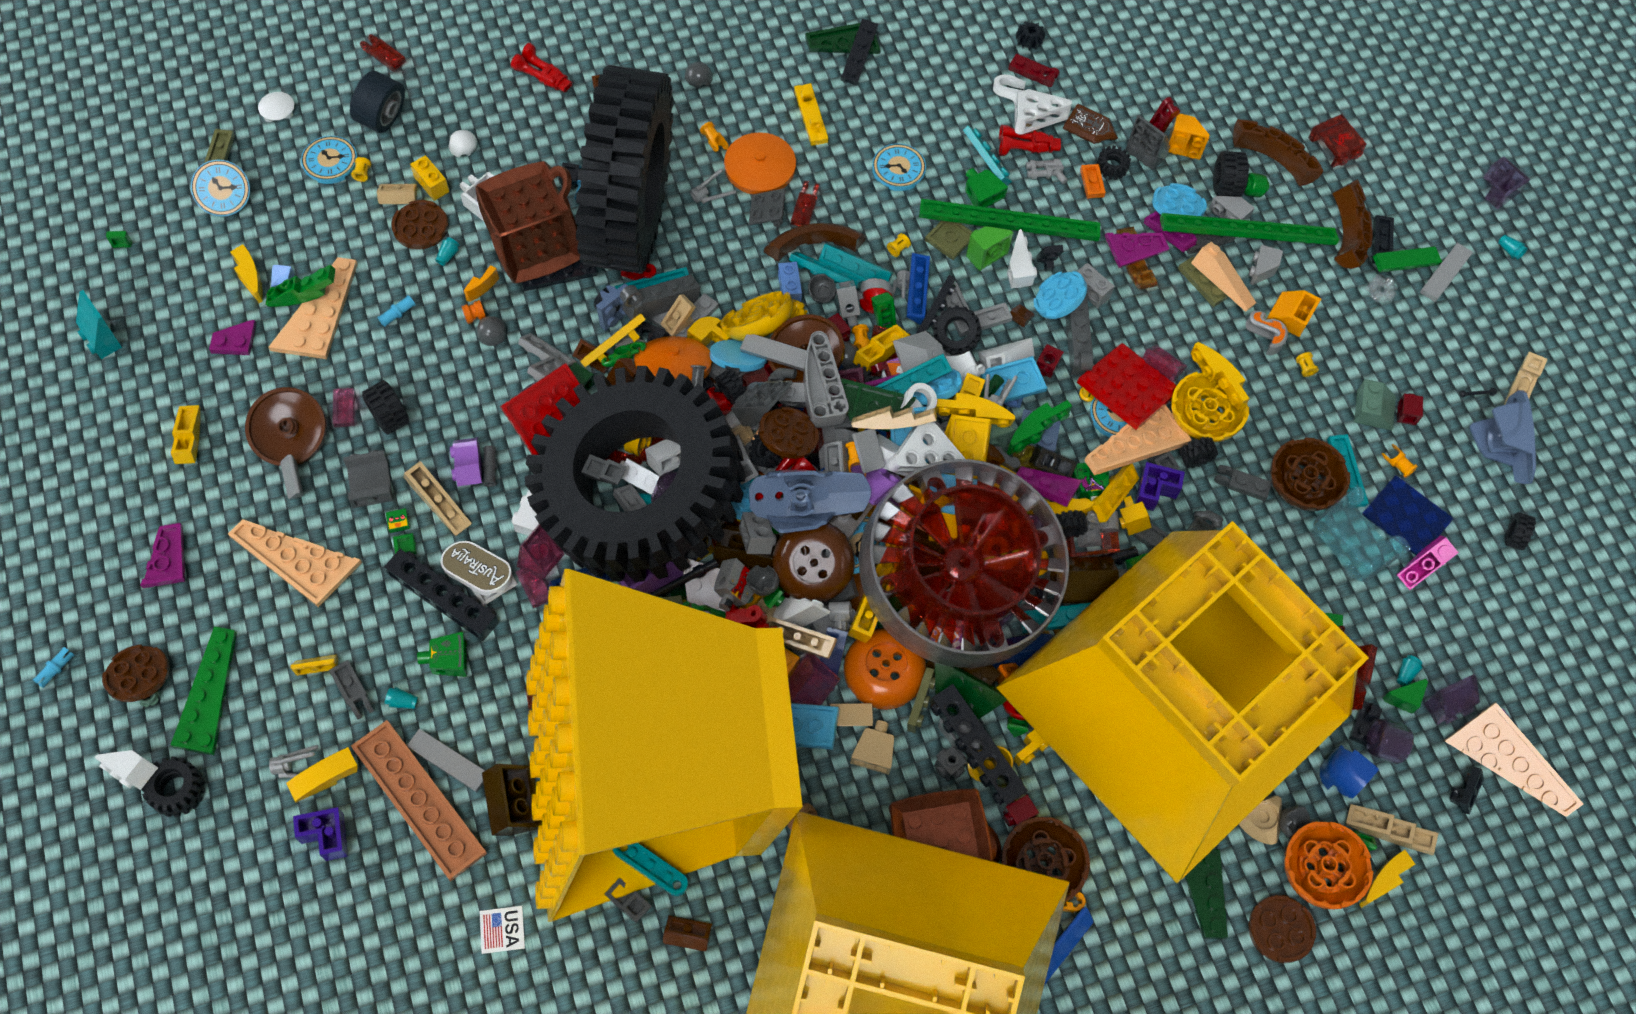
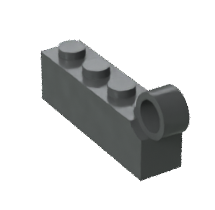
(658, 297)
(1079, 340)

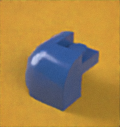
(1346, 771)

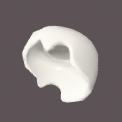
(462, 143)

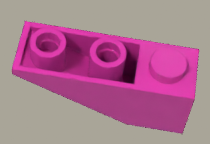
(1427, 562)

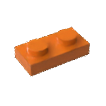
(1092, 181)

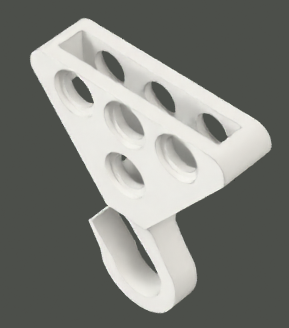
(1028, 111)
(914, 448)

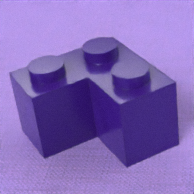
(1158, 481)
(326, 828)

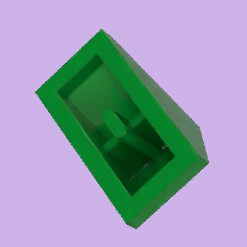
(1407, 697)

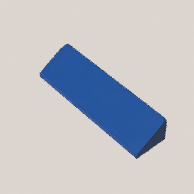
(918, 287)
(1069, 939)

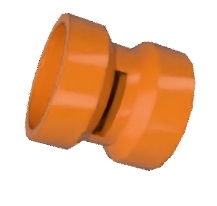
(473, 311)

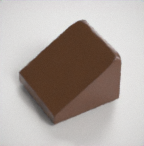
(1021, 315)

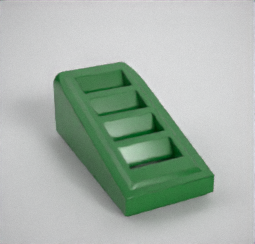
(882, 302)

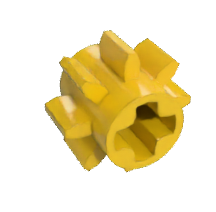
(798, 309)

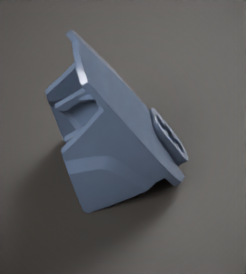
(1509, 437)

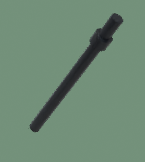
(698, 571)

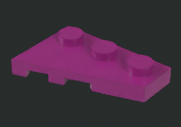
(1181, 240)
(1135, 247)
(1051, 486)
(167, 558)

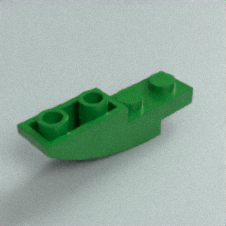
(298, 291)
(1034, 425)

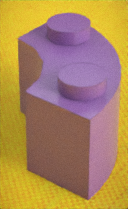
(467, 462)

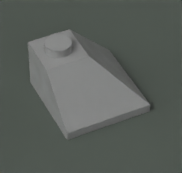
(917, 349)

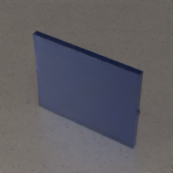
(1408, 514)

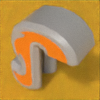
(1268, 328)

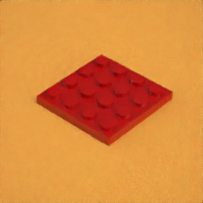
(1128, 386)
(534, 403)

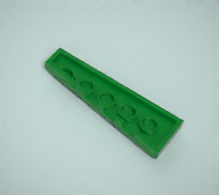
(201, 715)

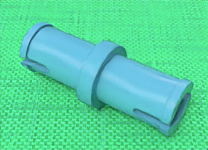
(396, 311)
(53, 667)

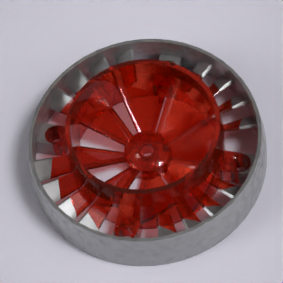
(983, 590)

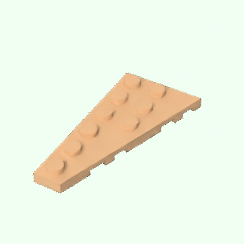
(316, 321)
(1129, 445)
(300, 563)
(1504, 749)

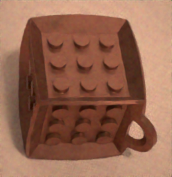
(529, 220)
(947, 821)

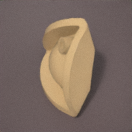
(1264, 821)

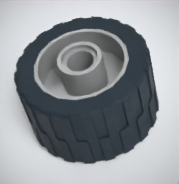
(377, 101)

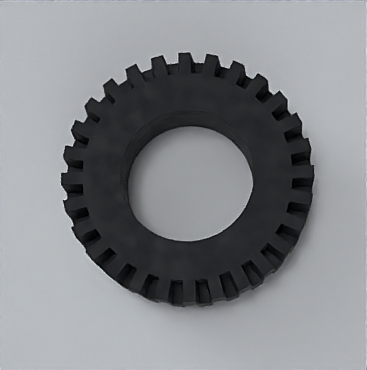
(624, 168)
(674, 521)

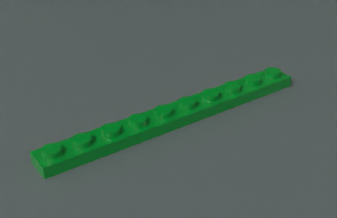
(1009, 220)
(1248, 229)

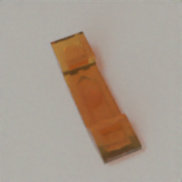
(1139, 271)

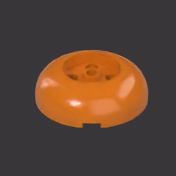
(882, 690)
(1342, 847)

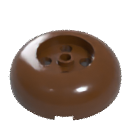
(1320, 460)
(839, 565)
(1040, 834)

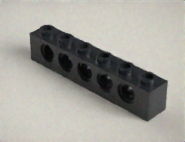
(404, 561)
(977, 734)

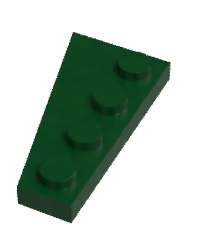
(837, 40)
(1207, 893)

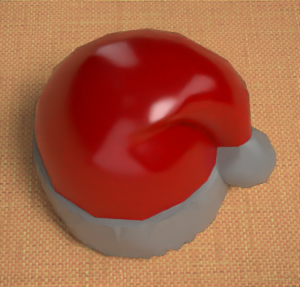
(871, 288)

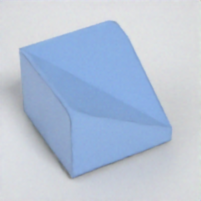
(281, 273)

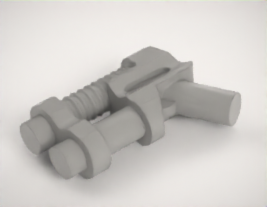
(1051, 168)

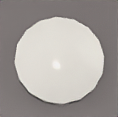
(276, 106)

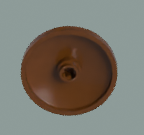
(798, 332)
(286, 424)

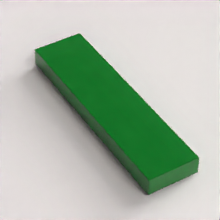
(1407, 259)

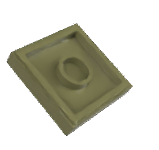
(949, 238)

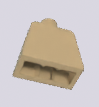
(875, 749)

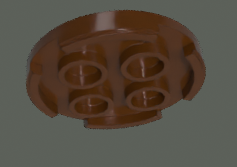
(419, 224)
(788, 433)
(136, 673)
(1282, 929)

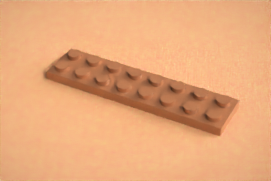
(419, 800)

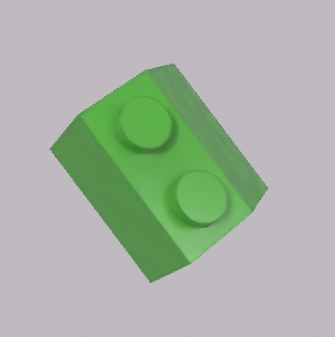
(988, 246)

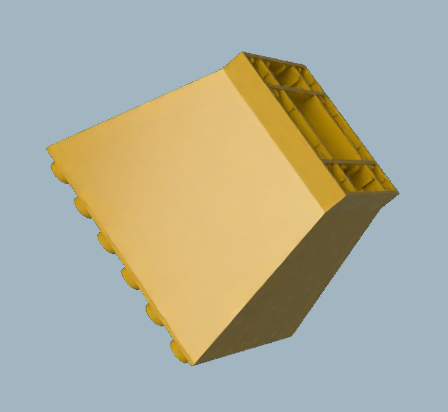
(1190, 690)
(652, 736)
(902, 928)

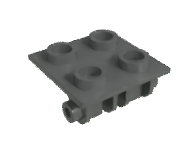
(767, 207)

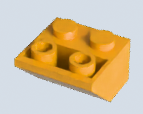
(1187, 137)
(1294, 310)

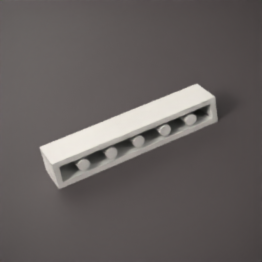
(667, 454)

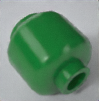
(1256, 185)

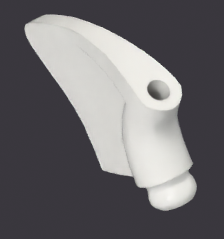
(965, 364)

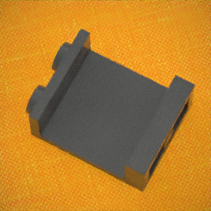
(368, 479)

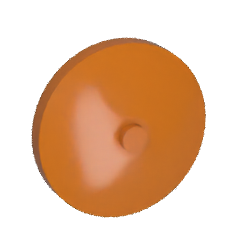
(759, 163)
(674, 354)

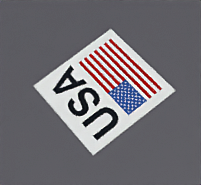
(502, 929)

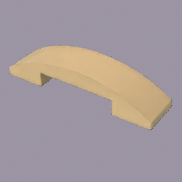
(1528, 374)

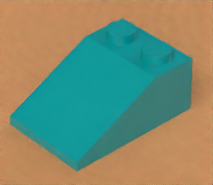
(94, 328)

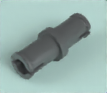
(489, 466)

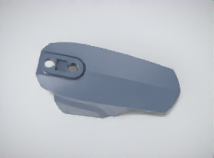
(808, 497)

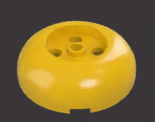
(758, 316)
(1197, 423)

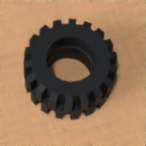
(1231, 174)
(957, 314)
(385, 407)
(184, 798)

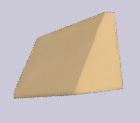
(396, 193)
(854, 714)

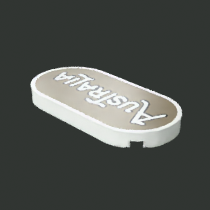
(476, 568)

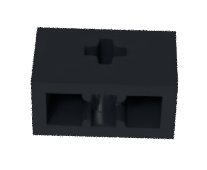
(1052, 461)

